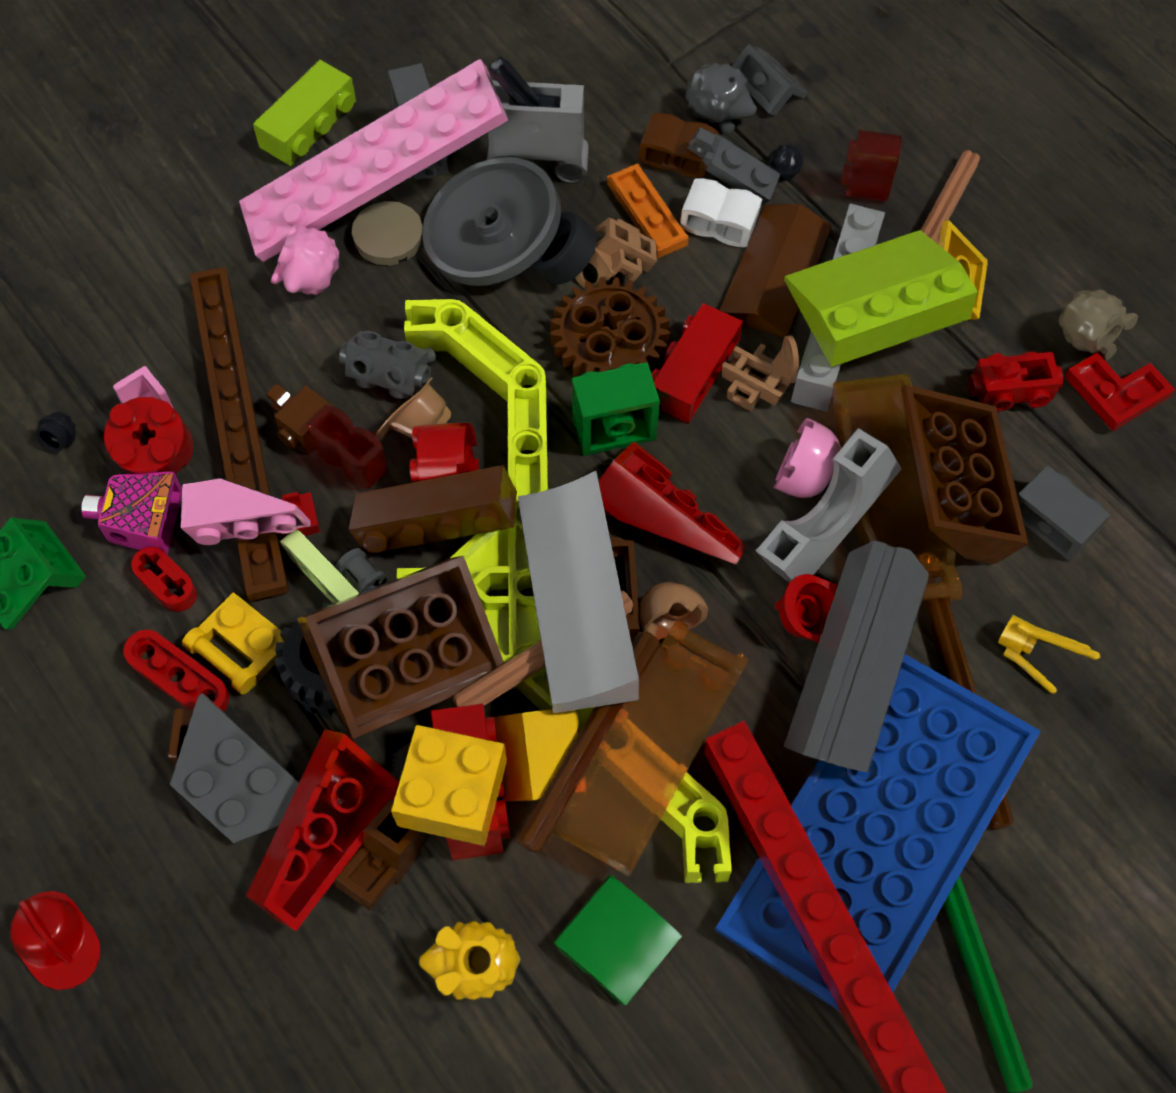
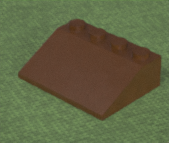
(964, 474)
(402, 645)

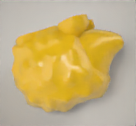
(471, 960)

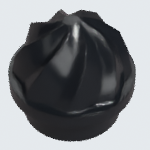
(786, 161)
(56, 431)

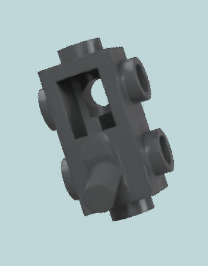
(386, 363)

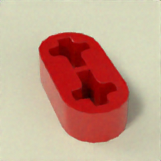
(158, 584)

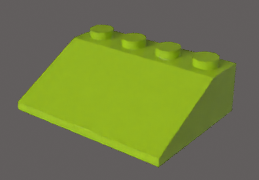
(882, 296)

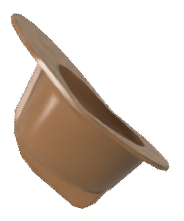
(421, 409)

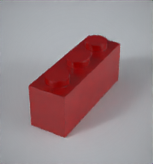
(695, 361)

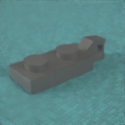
(734, 164)

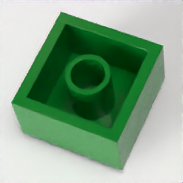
(615, 408)

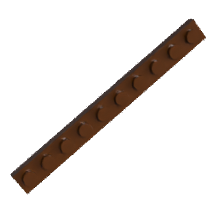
(236, 423)

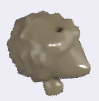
(1095, 321)

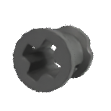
(359, 571)

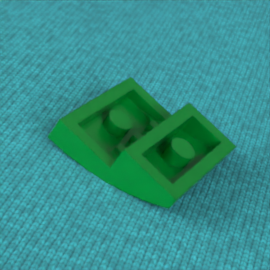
(617, 939)

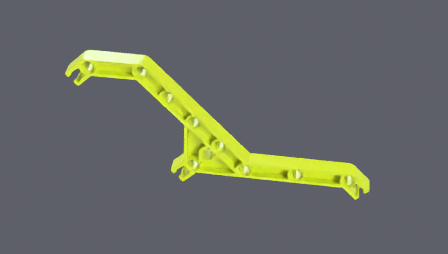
(500, 557)

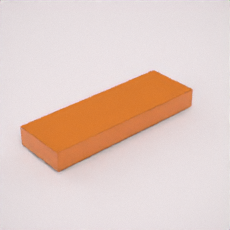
(647, 209)

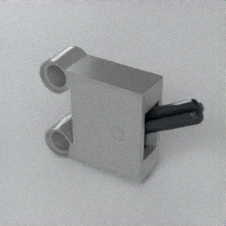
(541, 122)

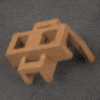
(621, 251)
(780, 372)

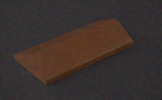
(782, 243)

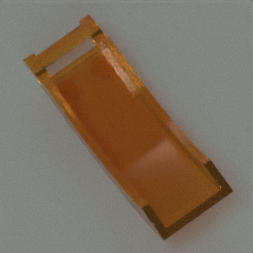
(899, 512)
(649, 749)

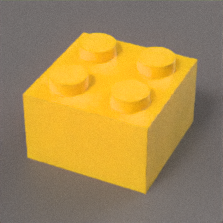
(449, 785)

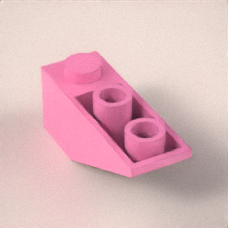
(226, 511)

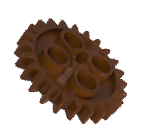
(609, 329)

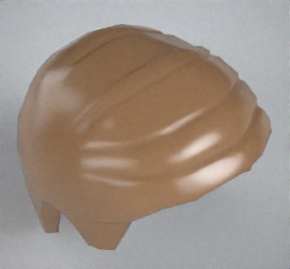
(666, 604)

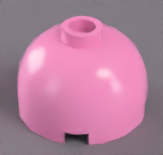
(808, 461)

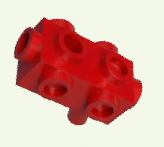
(1016, 379)

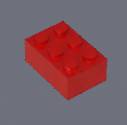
(472, 722)

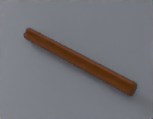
(958, 671)
(578, 758)

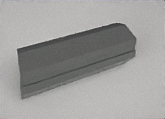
(859, 657)

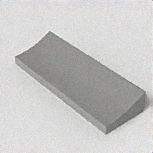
(578, 597)

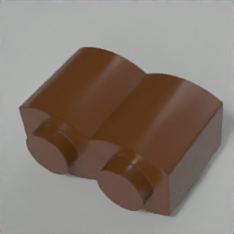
(666, 145)

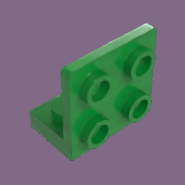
(29, 564)

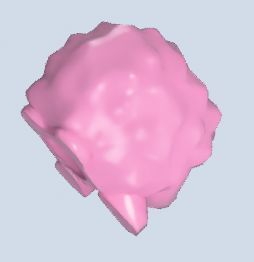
(306, 261)

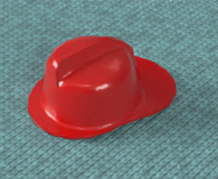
(806, 606)
(55, 940)

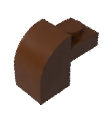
(382, 859)

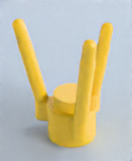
(1022, 636)

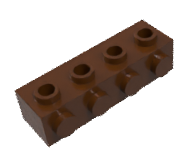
(433, 510)

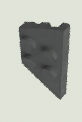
(230, 775)

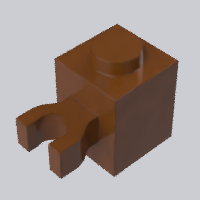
(293, 415)

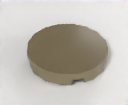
(387, 233)

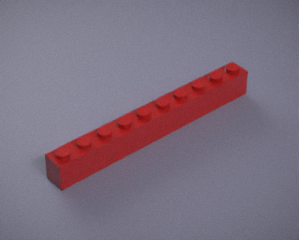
(820, 915)

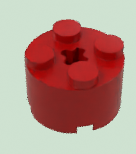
(134, 424)
(443, 450)

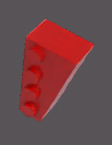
(320, 828)

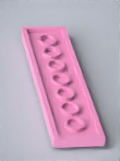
(374, 158)

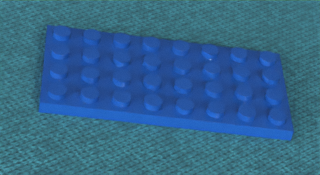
(893, 832)

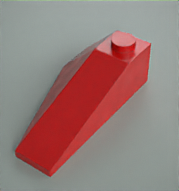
(640, 494)

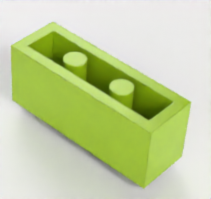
(305, 112)

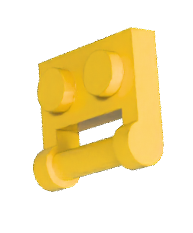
(244, 631)

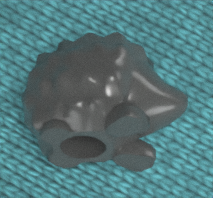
(719, 95)

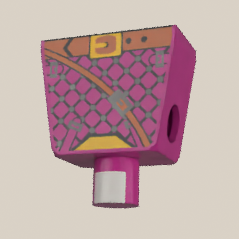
(137, 509)

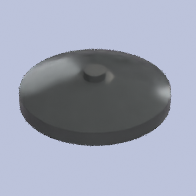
(491, 221)

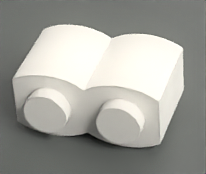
(720, 212)

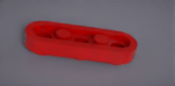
(169, 661)

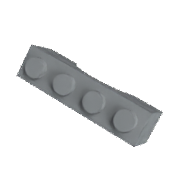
(858, 478)

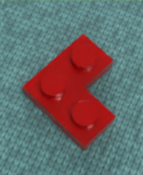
(1115, 398)

